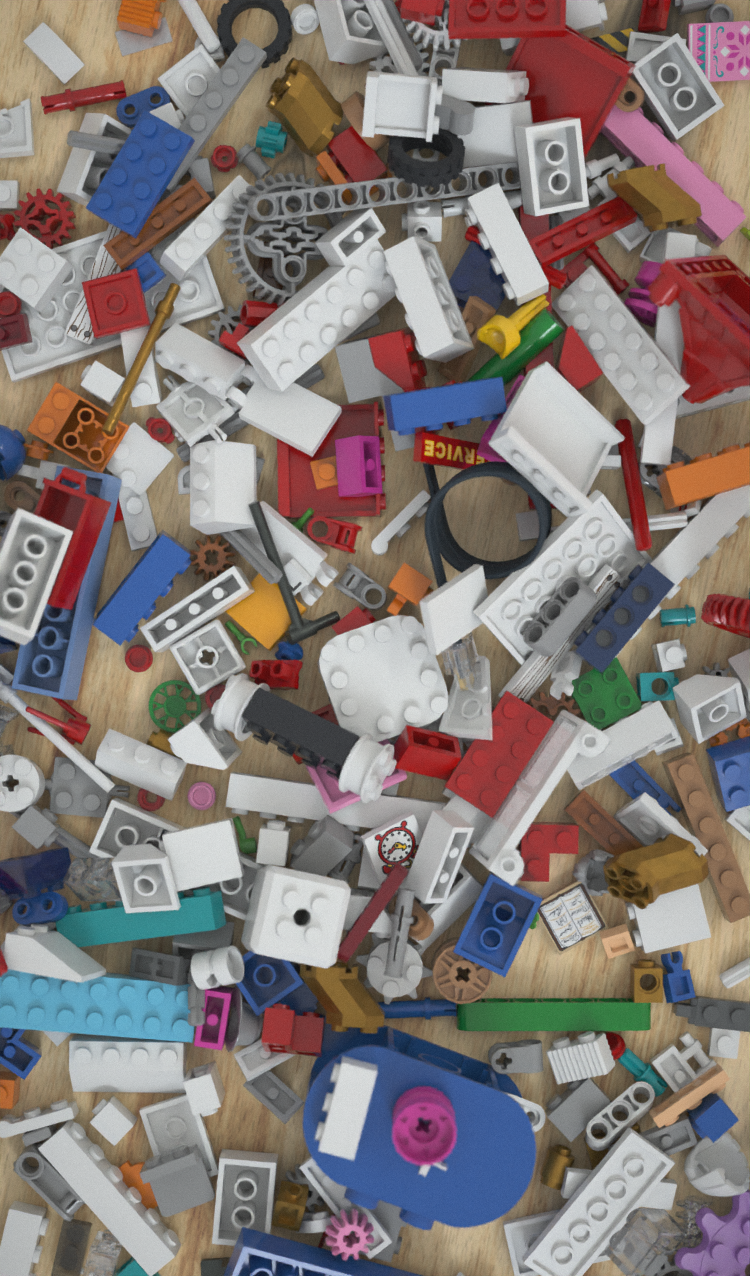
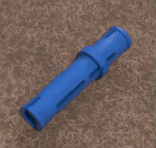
(419, 1008)

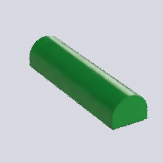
(534, 339)

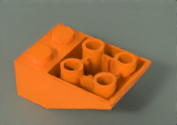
(76, 428)

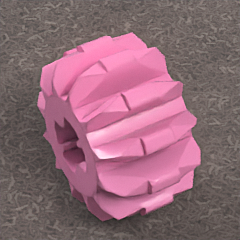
(342, 1227)

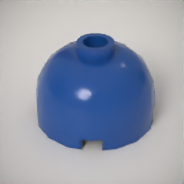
(11, 452)

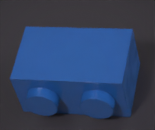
(712, 1117)

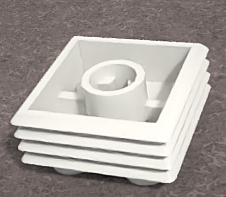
(190, 650)

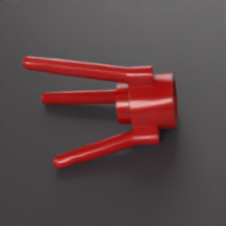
(75, 730)

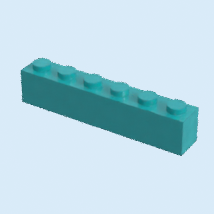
(112, 924)

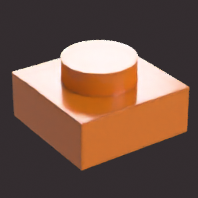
(325, 472)

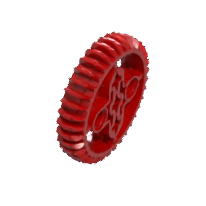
(727, 613)

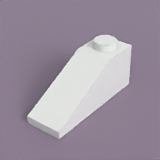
(147, 388)

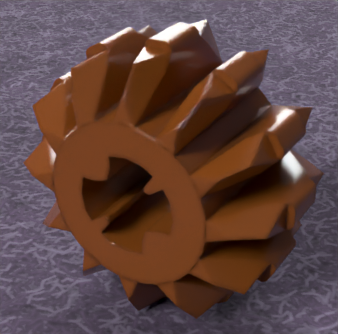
(202, 557)

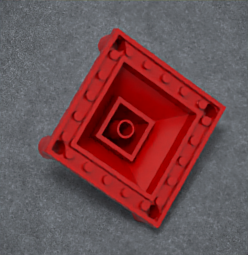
(712, 319)

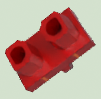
(276, 673)

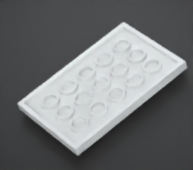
(573, 550)

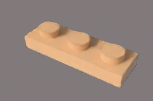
(689, 1096)

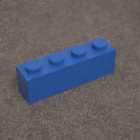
(445, 404)

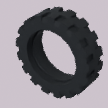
(275, 7)
(427, 172)

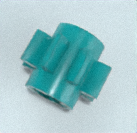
(271, 139)

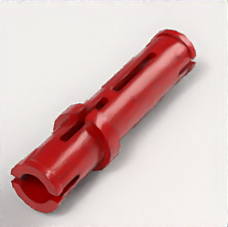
(83, 97)

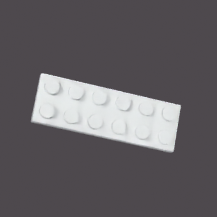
(620, 345)
(599, 1207)

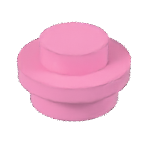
(201, 796)

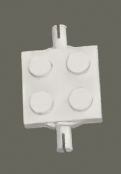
(194, 411)

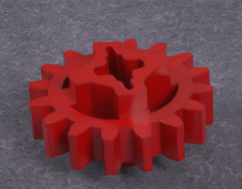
(56, 218)

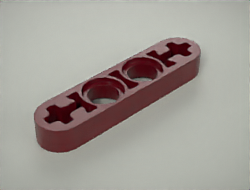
(371, 912)

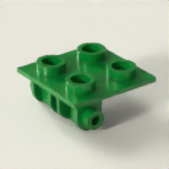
(605, 695)

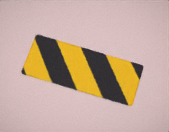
(615, 41)

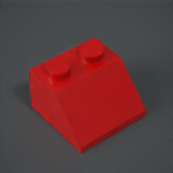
(576, 362)

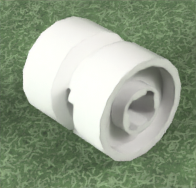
(217, 967)

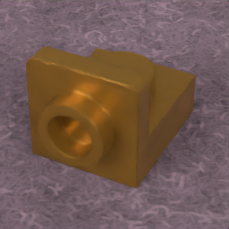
(290, 1206)

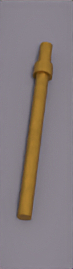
(163, 311)

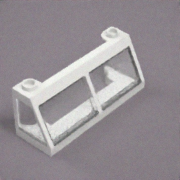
(546, 767)

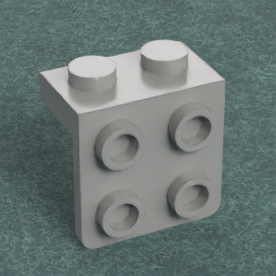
(178, 1180)

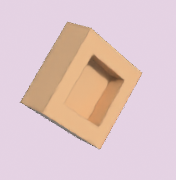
(617, 941)

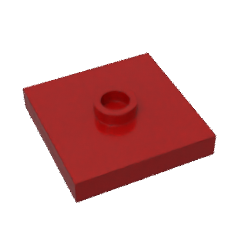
(116, 303)

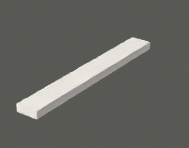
(668, 335)

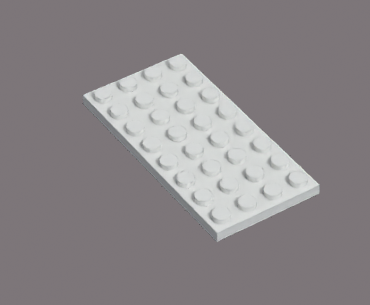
(54, 349)

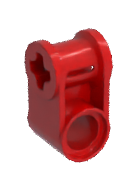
(336, 534)

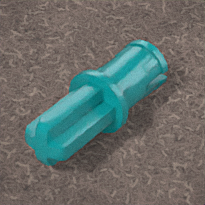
(642, 1072)

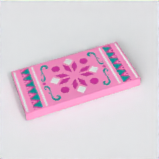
(721, 49)

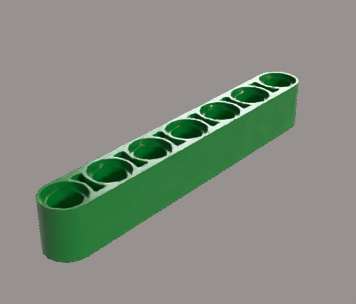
(554, 1014)

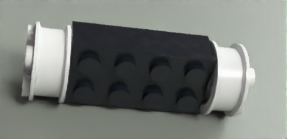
(351, 760)

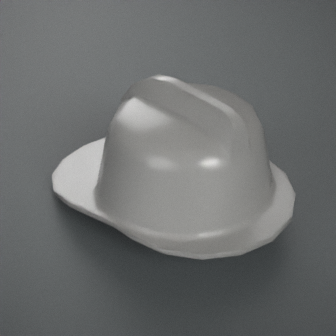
(243, 1025)

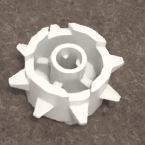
(393, 987)

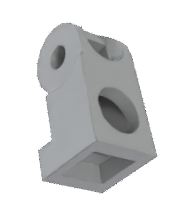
(455, 115)

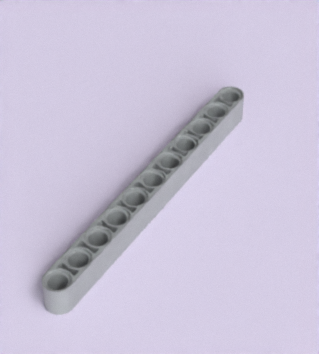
(387, 193)

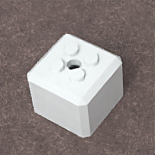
(271, 909)

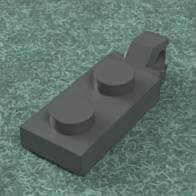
(715, 1013)

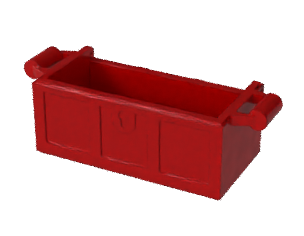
(81, 515)

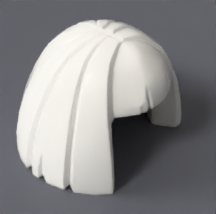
(718, 1167)

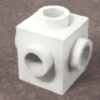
(423, 221)

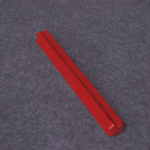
(633, 487)

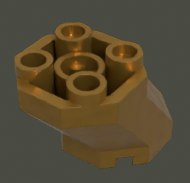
(305, 107)
(655, 197)
(655, 870)
(344, 997)

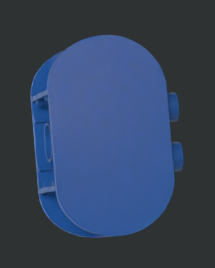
(492, 1144)

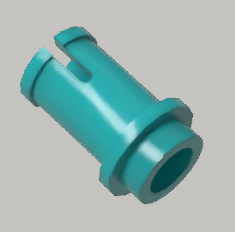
(678, 616)

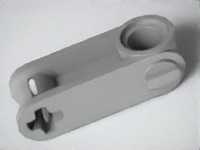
(48, 1182)

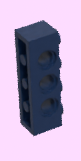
(656, 588)

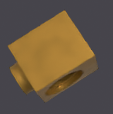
(651, 993)

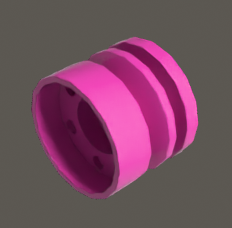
(639, 302)
(420, 1141)

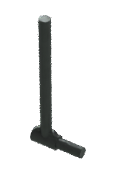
(300, 627)

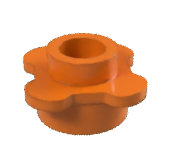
(38, 450)

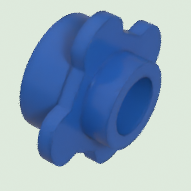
(288, 651)

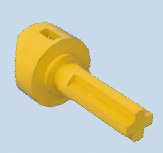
(503, 333)

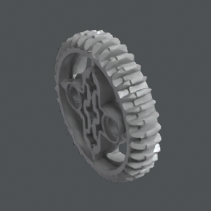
(265, 229)

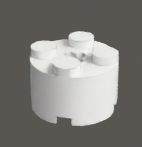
(30, 785)

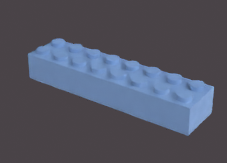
(57, 653)

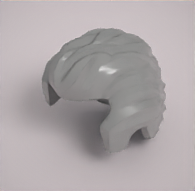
(591, 873)

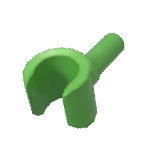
(300, 523)
(240, 636)
(247, 845)

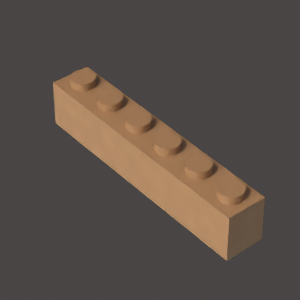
(707, 828)

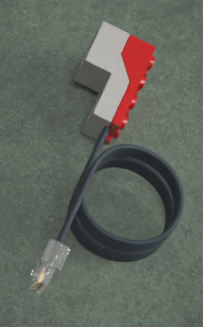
(392, 365)

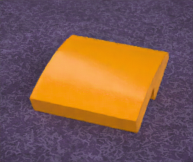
(264, 613)

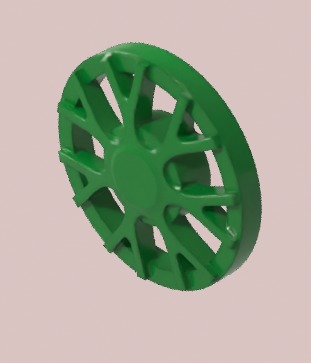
(174, 705)

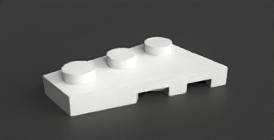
(17, 131)
(470, 710)

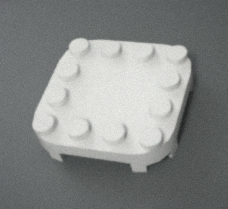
(383, 678)

